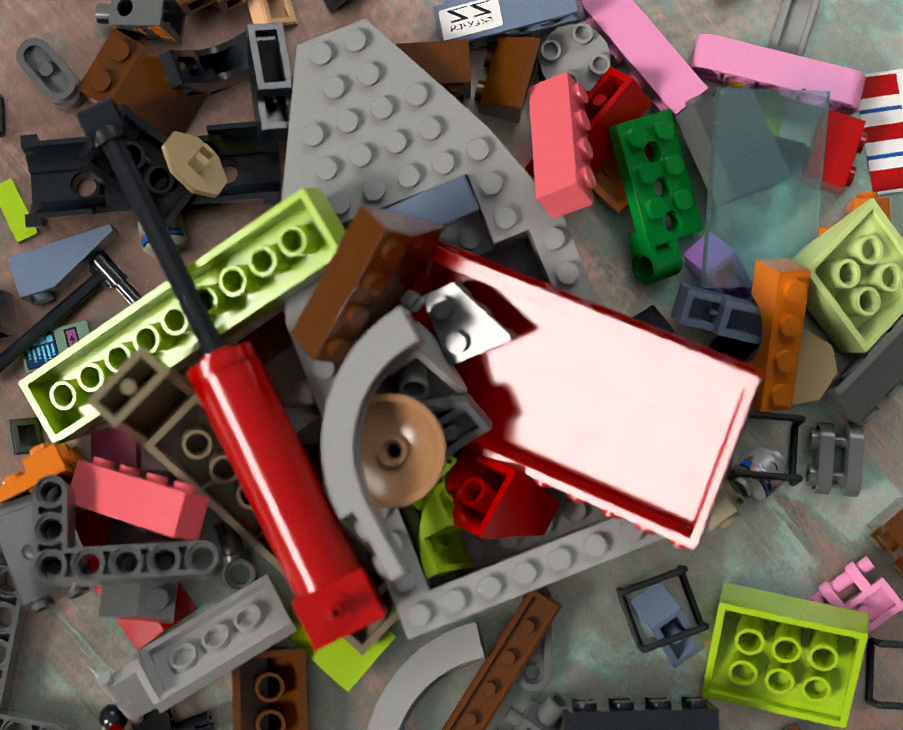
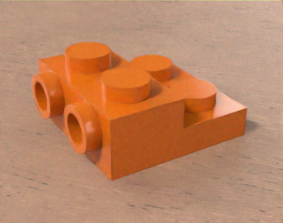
(43, 461)

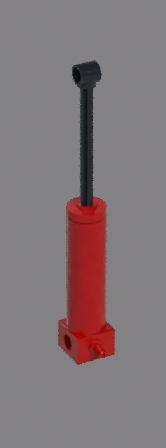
(328, 582)

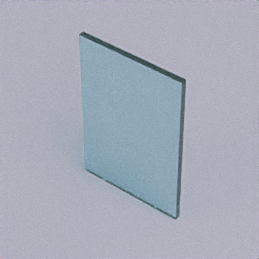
(762, 179)

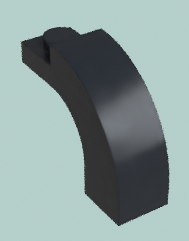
(207, 68)

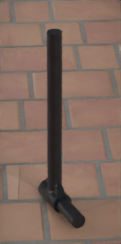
(103, 273)

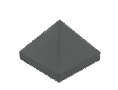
(23, 435)

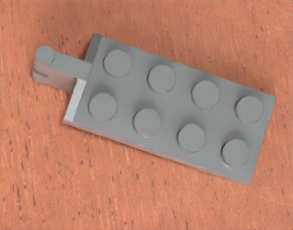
(199, 651)

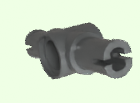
(234, 554)

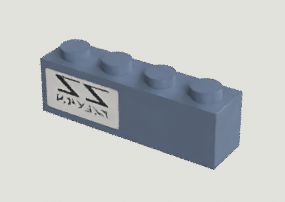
(488, 19)

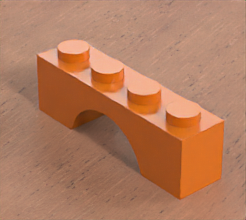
(781, 296)

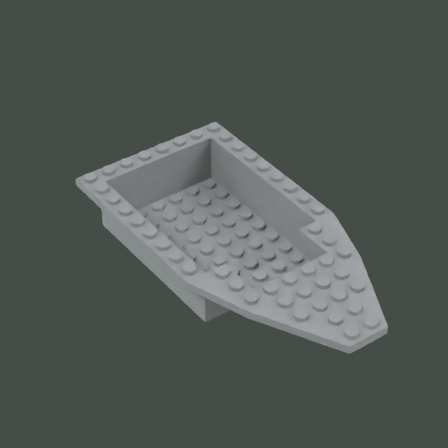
(378, 133)

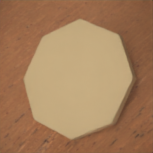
(194, 164)
(815, 368)

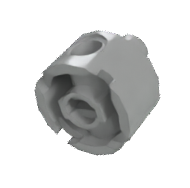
(577, 51)

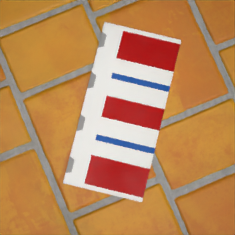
(883, 112)

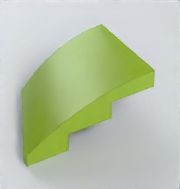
(439, 538)
(340, 658)

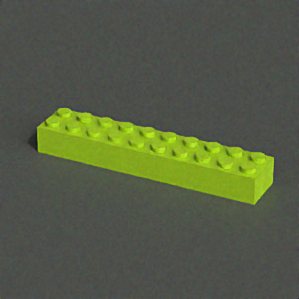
(237, 284)

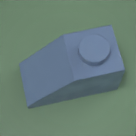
(665, 618)

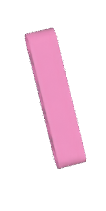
(765, 68)

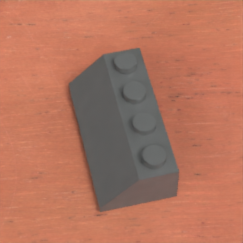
(869, 378)
(143, 600)

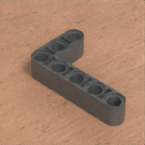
(111, 556)
(11, 640)

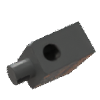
(144, 19)

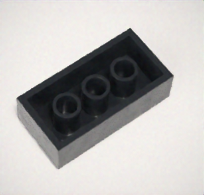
(653, 714)

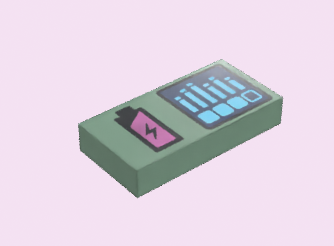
(53, 344)

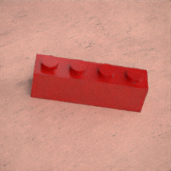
(610, 102)

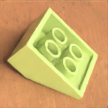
(856, 278)

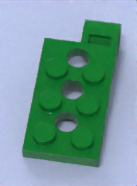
(653, 246)

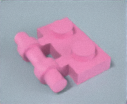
(874, 598)

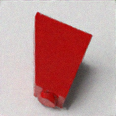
(497, 499)

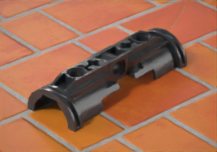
(57, 177)

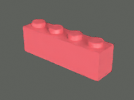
(561, 145)
(139, 500)

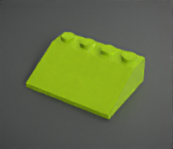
(785, 655)

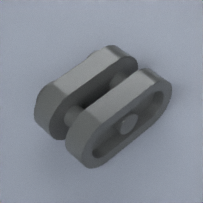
(49, 73)
(823, 443)

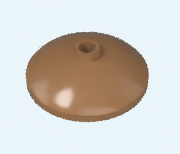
(423, 448)

